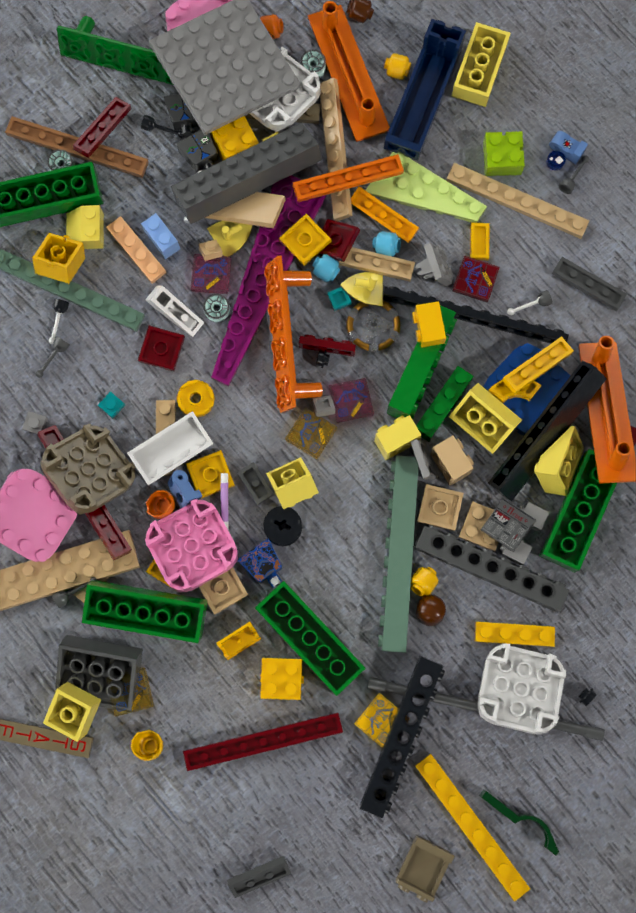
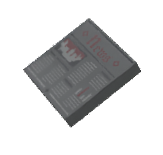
(508, 525)

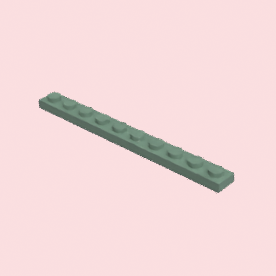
(72, 292)

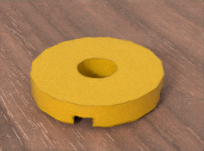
(196, 387)

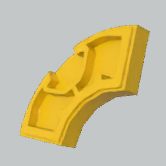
(503, 393)

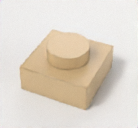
(210, 250)

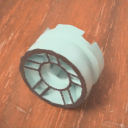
(315, 57)
(57, 157)
(220, 301)

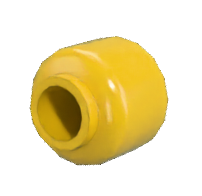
(397, 66)
(424, 581)

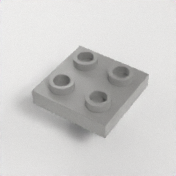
(435, 265)

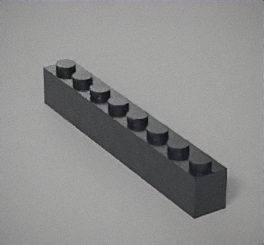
(547, 429)

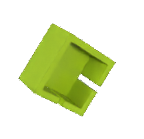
(503, 153)

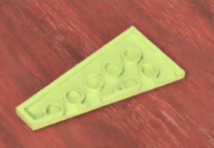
(425, 191)

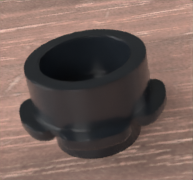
(322, 359)
(587, 696)

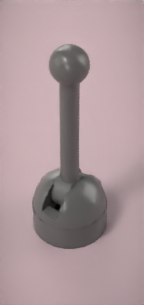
(567, 184)
(59, 346)
(61, 598)

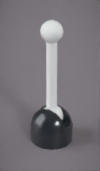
(60, 307)

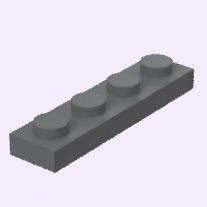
(589, 284)

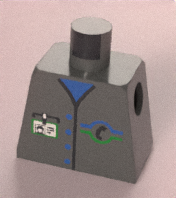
(180, 115)
(198, 150)

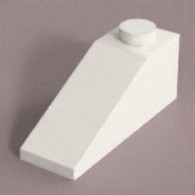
(174, 310)

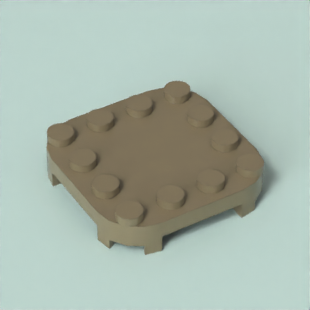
(87, 469)

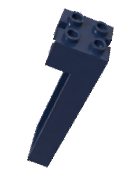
(425, 89)

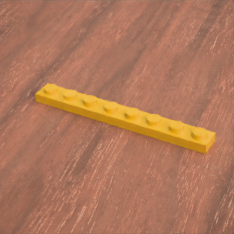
(472, 827)

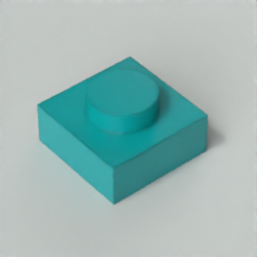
(339, 298)
(111, 405)

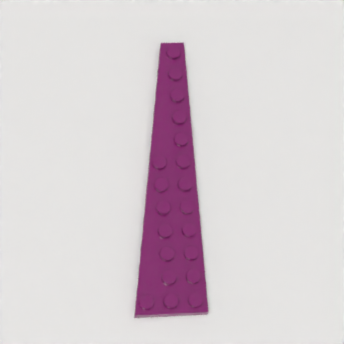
(252, 297)

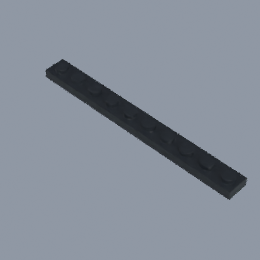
(481, 317)

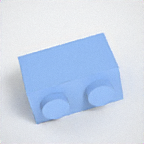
(160, 236)

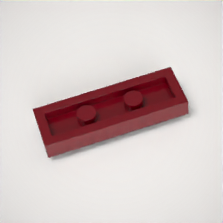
(342, 348)

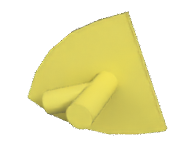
(230, 235)
(365, 287)

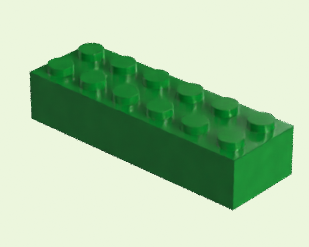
(49, 193)
(419, 372)
(578, 516)
(144, 611)
(310, 638)

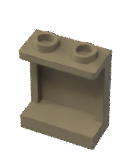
(423, 868)

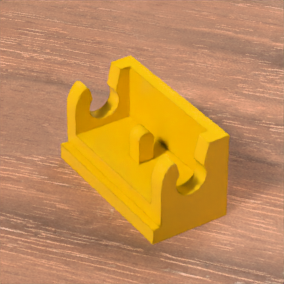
(238, 640)

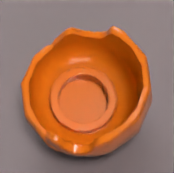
(160, 504)

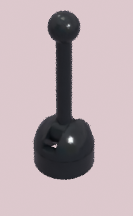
(149, 124)

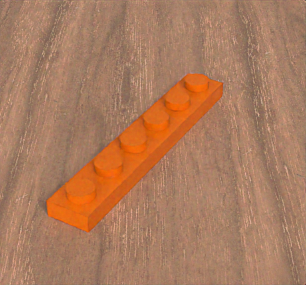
(347, 178)

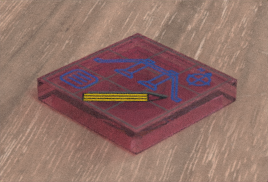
(211, 275)
(351, 400)

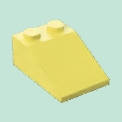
(559, 463)

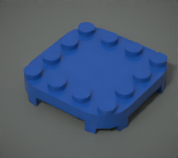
(551, 383)

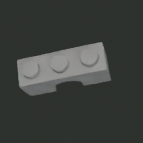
(523, 550)

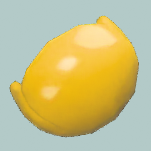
(147, 745)

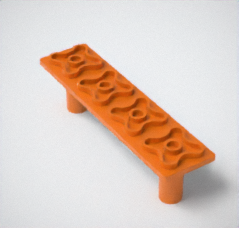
(347, 66)
(280, 327)
(609, 415)

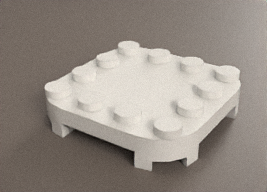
(287, 109)
(521, 689)

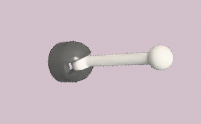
(543, 299)

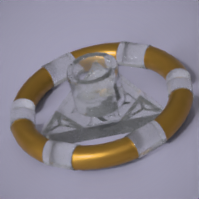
(373, 326)

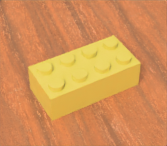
(480, 64)

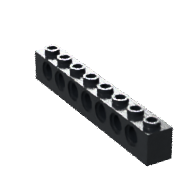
(370, 802)

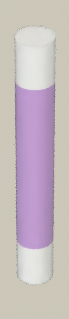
(224, 499)

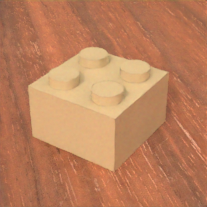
(452, 460)

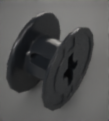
(280, 515)

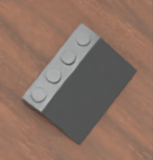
(91, 661)

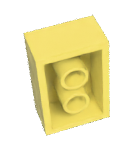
(485, 418)

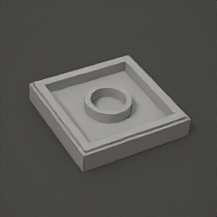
(424, 460)

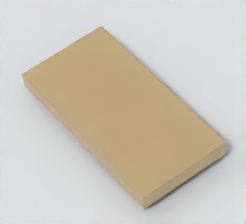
(256, 210)

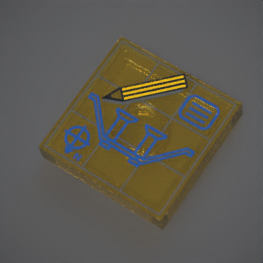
(311, 433)
(143, 696)

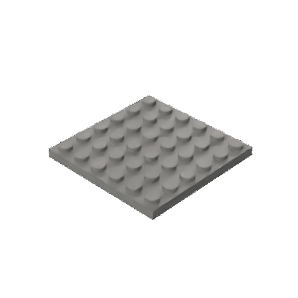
(224, 64)

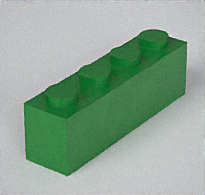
(444, 403)

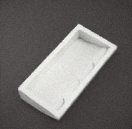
(170, 448)

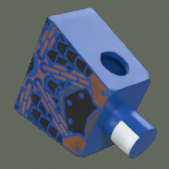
(262, 563)

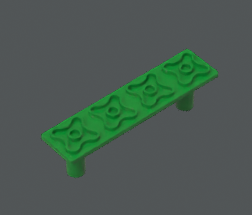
(109, 53)

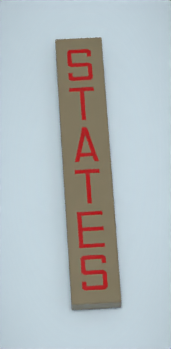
(44, 738)

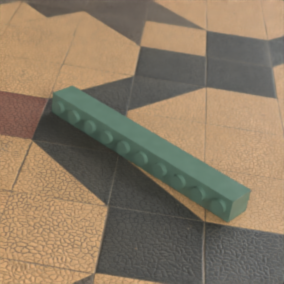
(400, 555)

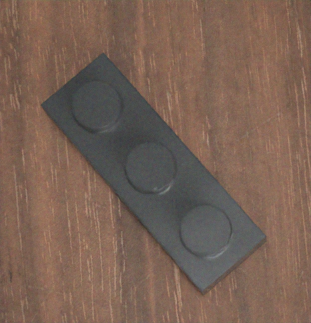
(259, 876)

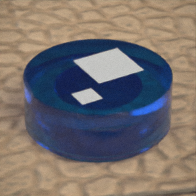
(556, 160)

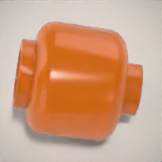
(273, 25)

